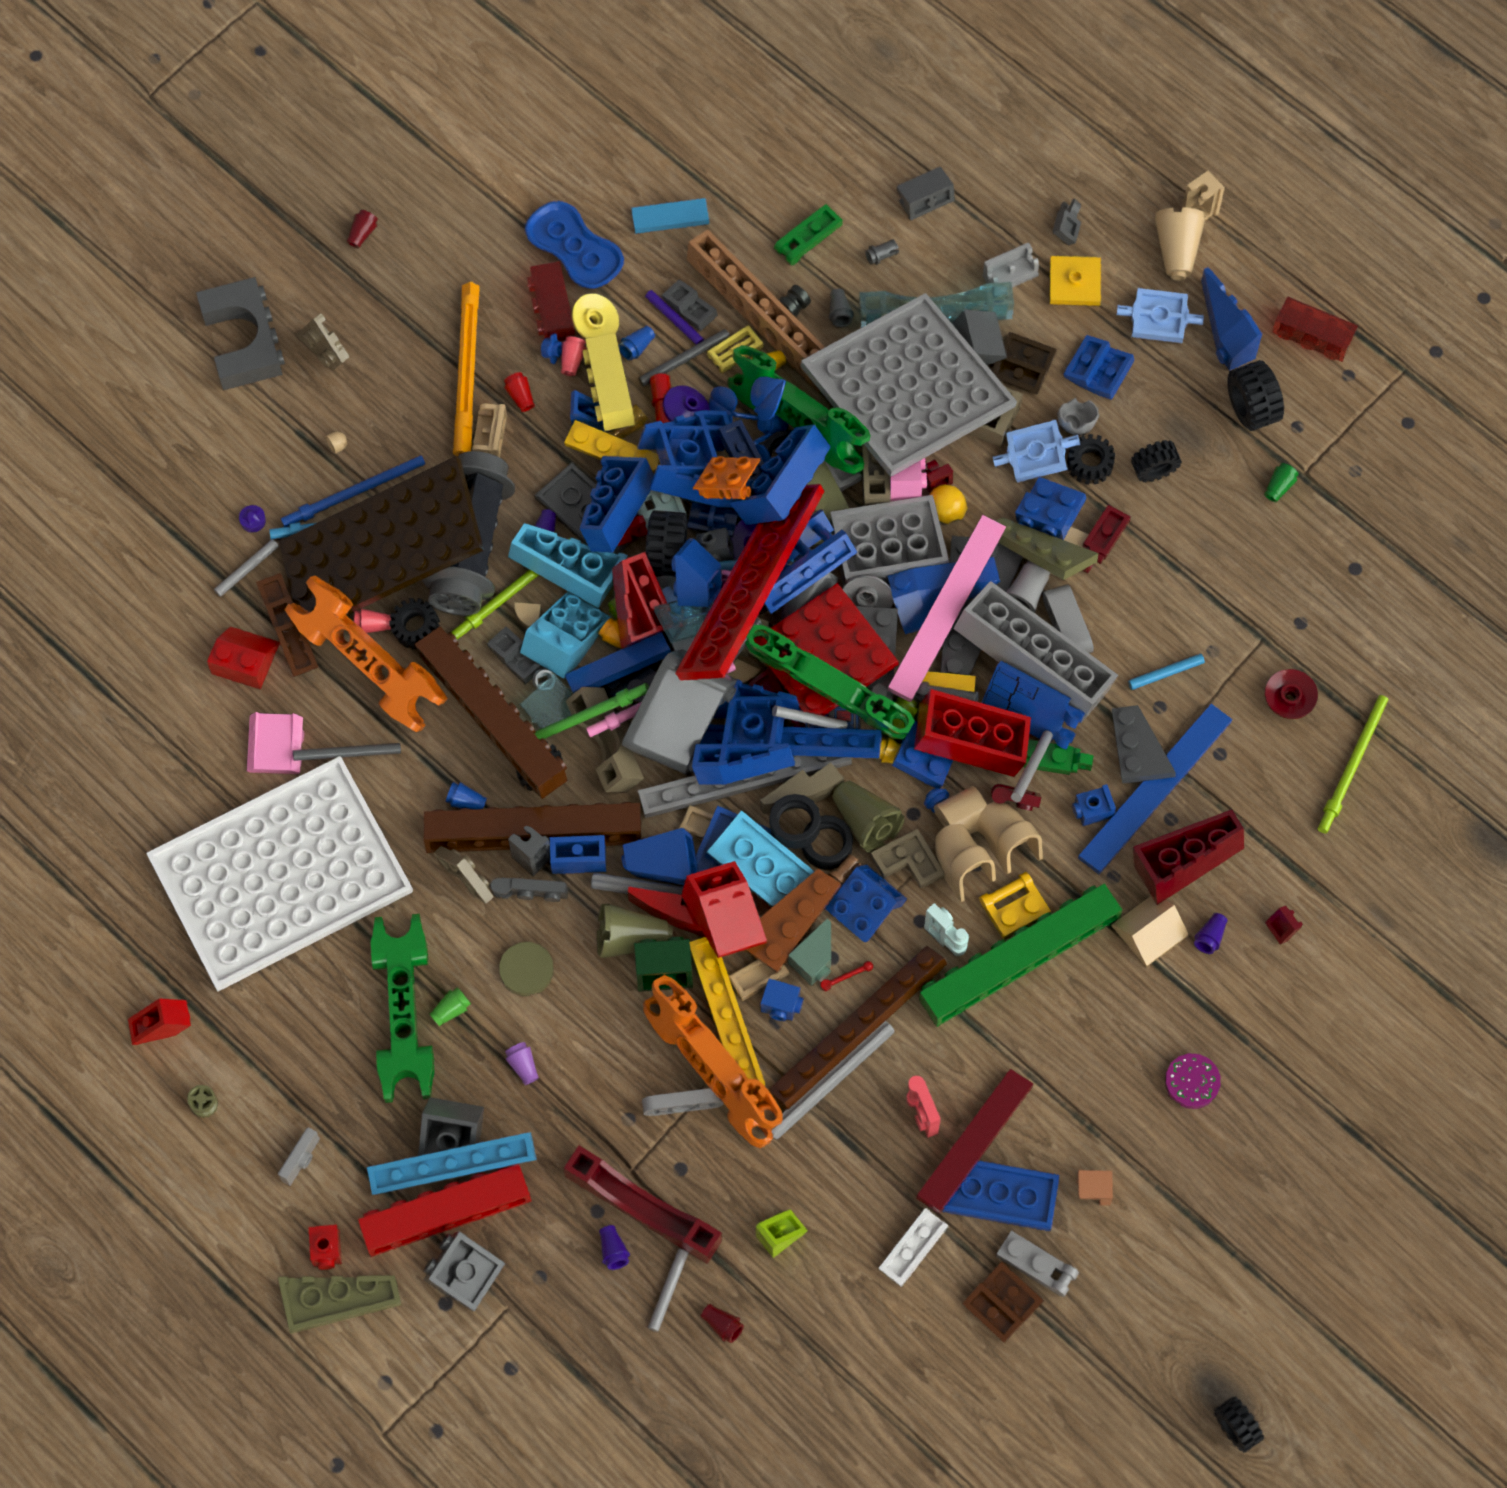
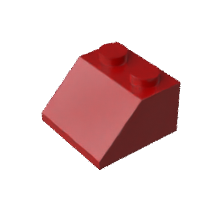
(242, 657)

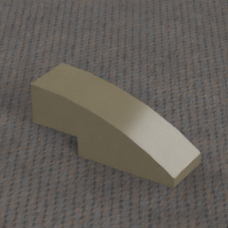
(815, 787)

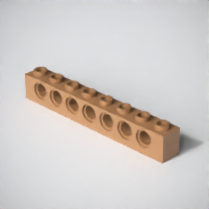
(753, 300)

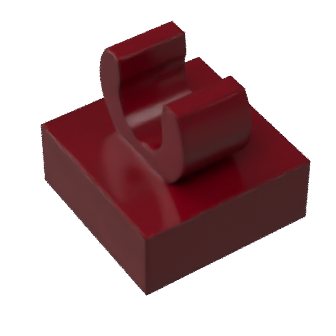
(938, 475)
(1283, 924)

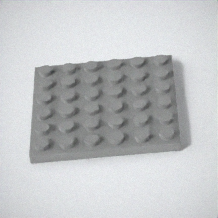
(909, 383)

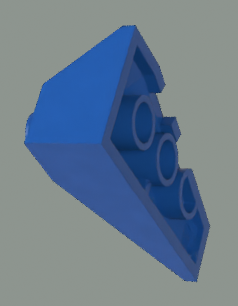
(1233, 330)
(918, 588)

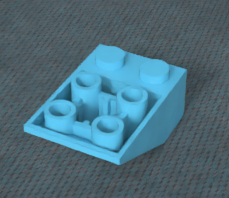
(563, 634)

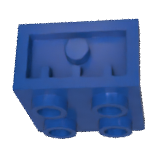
(864, 902)

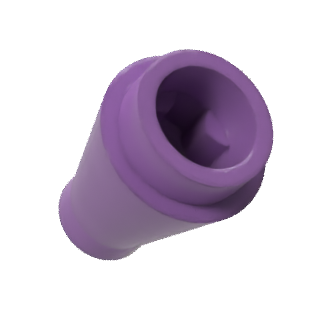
(522, 1062)

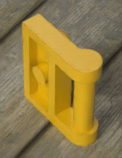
(1019, 912)

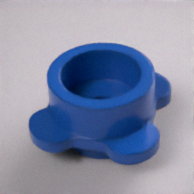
(551, 348)

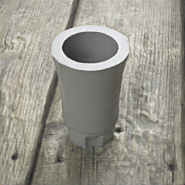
(1029, 585)

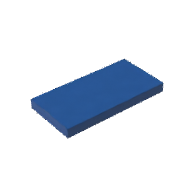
(1007, 1196)

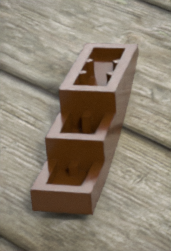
(293, 643)

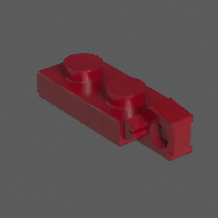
(1106, 533)

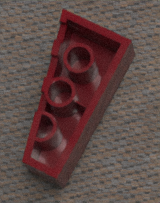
(1187, 854)

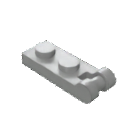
(1036, 1263)

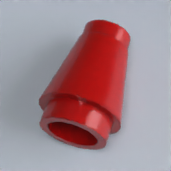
(519, 390)

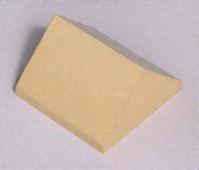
(1151, 929)

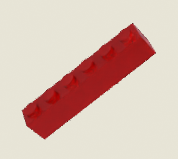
(444, 1209)

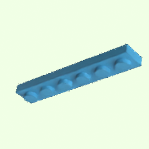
(451, 1163)

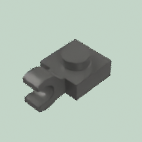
(1066, 222)

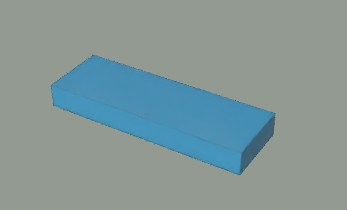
(670, 215)

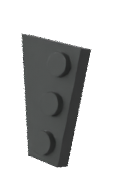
(1138, 748)

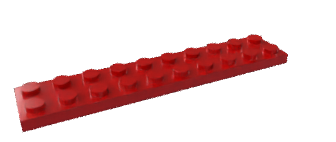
(746, 591)

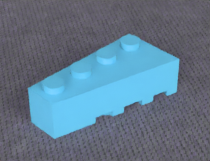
(566, 562)

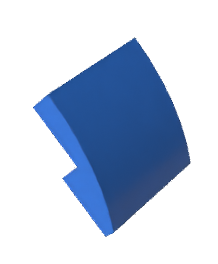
(1099, 367)

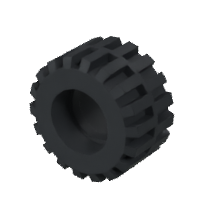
(1255, 395)
(664, 539)

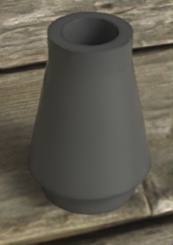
(840, 309)

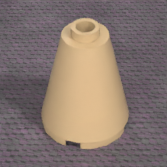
(1179, 239)

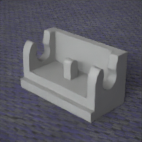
(1013, 266)

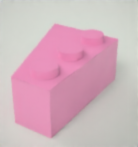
(908, 482)

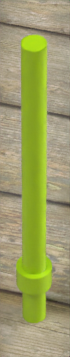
(475, 620)
(1333, 805)

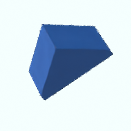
(583, 410)

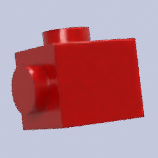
(325, 1246)

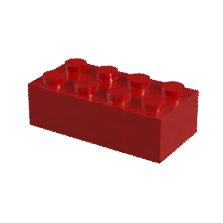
(972, 733)

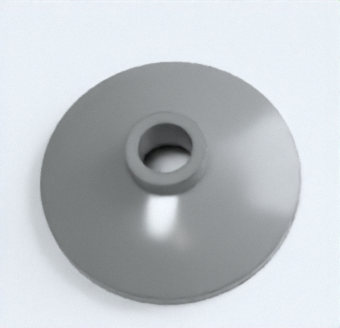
(880, 592)

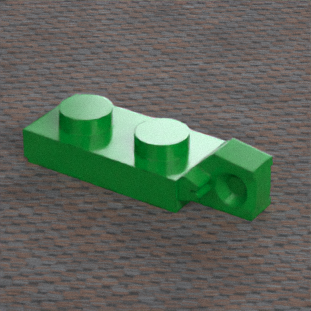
(1061, 760)

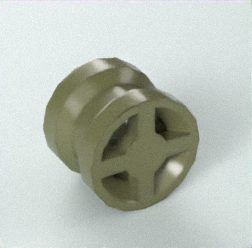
(200, 1095)

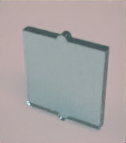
(548, 702)

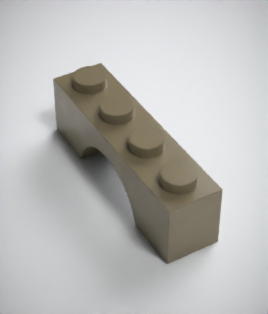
(619, 767)

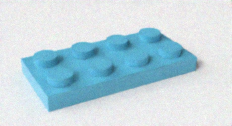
(763, 860)

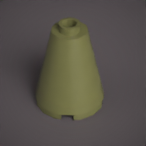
(867, 815)
(624, 927)

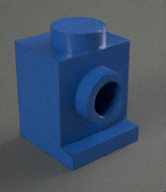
(1092, 814)

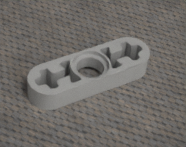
(680, 1102)

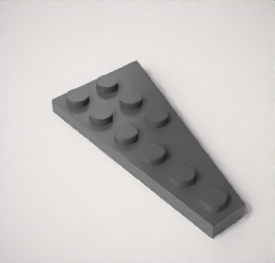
(958, 652)

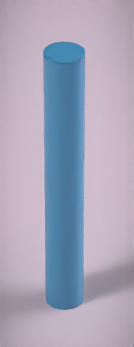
(1166, 671)

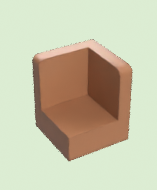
(1095, 1185)

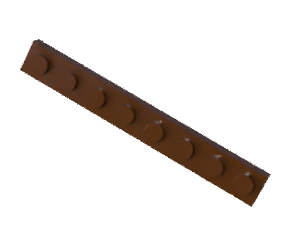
(857, 1027)

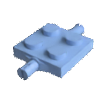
(1160, 315)
(1036, 451)

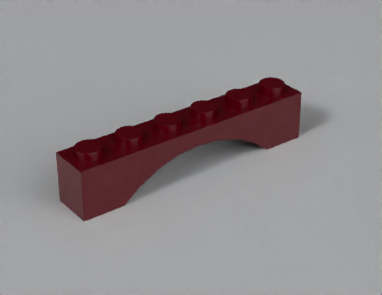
(615, 1189)

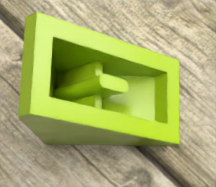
(779, 1232)

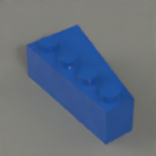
(615, 501)

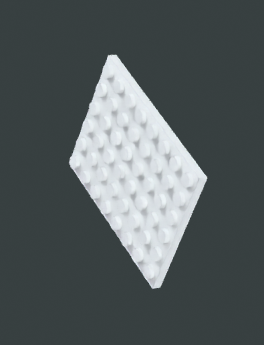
(279, 873)

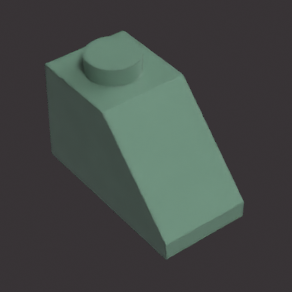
(813, 955)

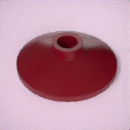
(1291, 683)

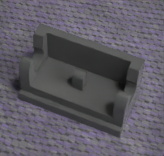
(926, 193)
(530, 854)

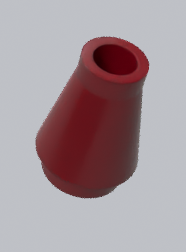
(362, 226)
(723, 1323)

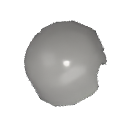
(1077, 417)

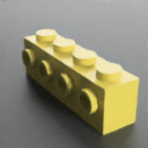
(609, 382)

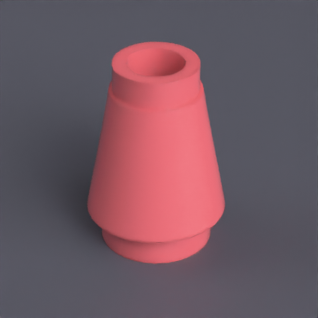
(572, 355)
(372, 621)

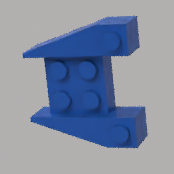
(684, 452)
(749, 740)

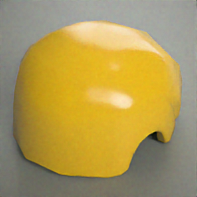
(949, 503)

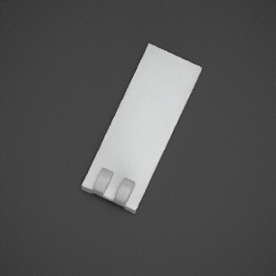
(913, 1247)

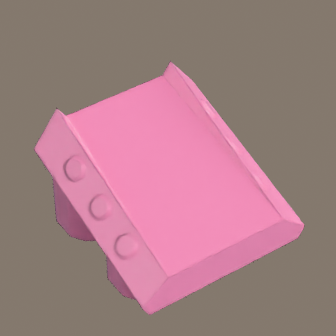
(272, 743)

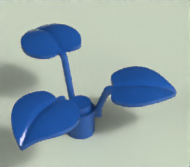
(765, 396)

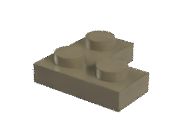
(909, 852)
(463, 868)

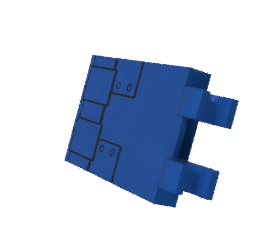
(1025, 695)

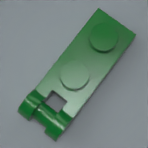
(808, 234)

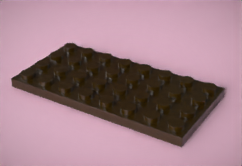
(387, 539)

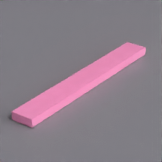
(946, 608)

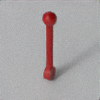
(826, 984)

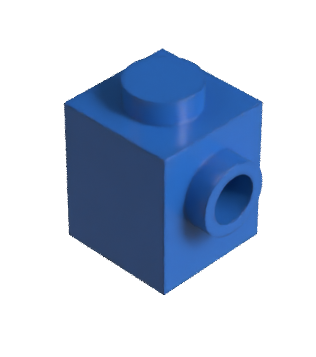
(781, 1000)

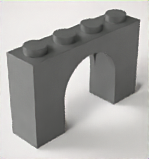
(258, 359)

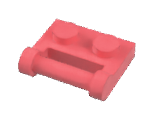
(920, 1098)

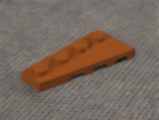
(792, 919)

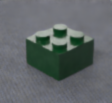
(663, 958)

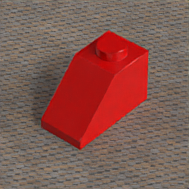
(159, 1021)

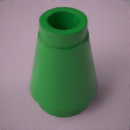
(1281, 481)

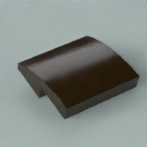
(1025, 363)

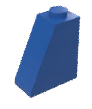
(662, 857)

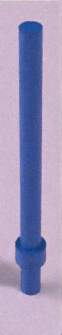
(307, 511)

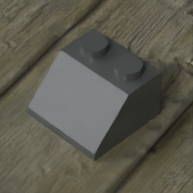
(449, 1125)

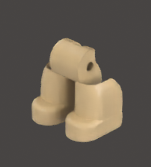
(998, 824)

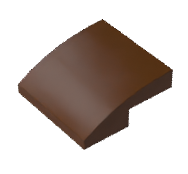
(1003, 1302)

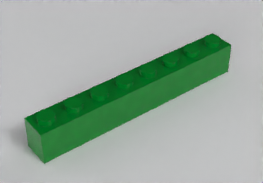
(1020, 954)

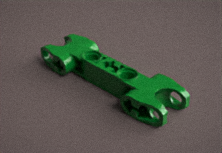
(800, 409)
(829, 682)
(405, 1056)

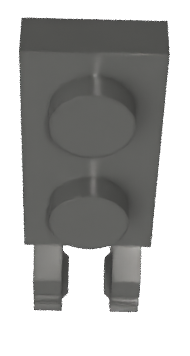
(528, 888)

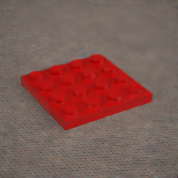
(839, 636)

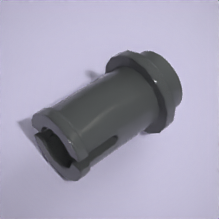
(882, 251)

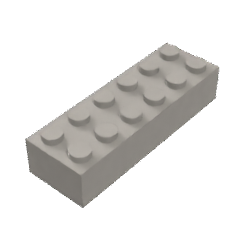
(1033, 646)

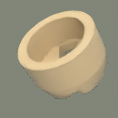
(336, 441)

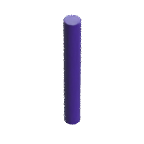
(679, 322)

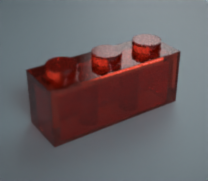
(551, 301)
(1314, 329)

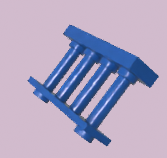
(813, 564)

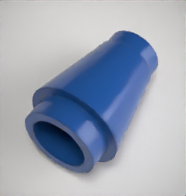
(636, 342)
(462, 796)

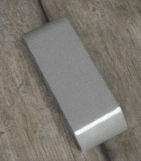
(1067, 616)

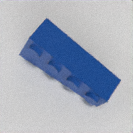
(783, 477)

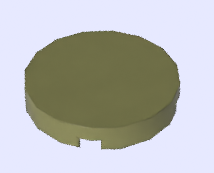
(526, 968)

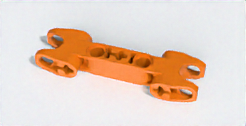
(401, 686)
(714, 1064)

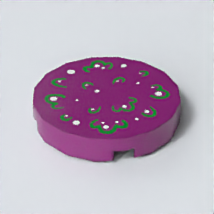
(1192, 1081)

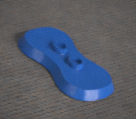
(587, 257)

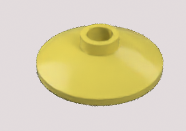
(600, 311)

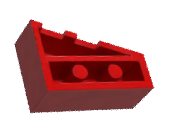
(635, 599)

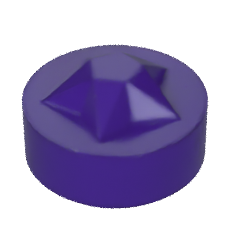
(252, 518)

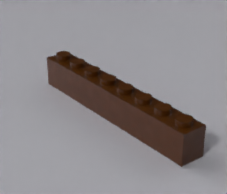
(491, 712)
(491, 827)

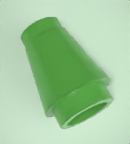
(450, 1006)

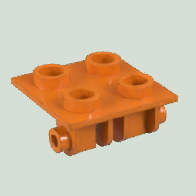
(726, 478)

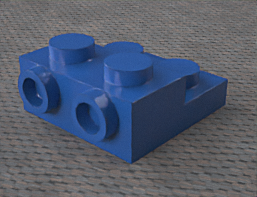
(1050, 508)

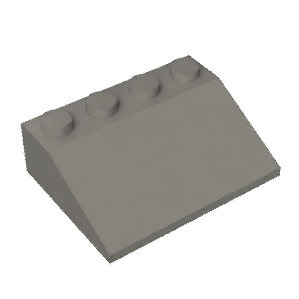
(891, 537)

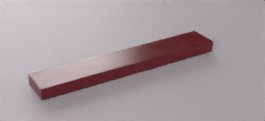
(974, 1141)

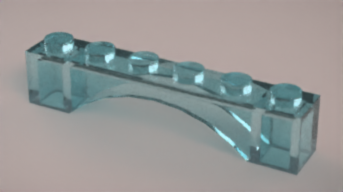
(988, 297)

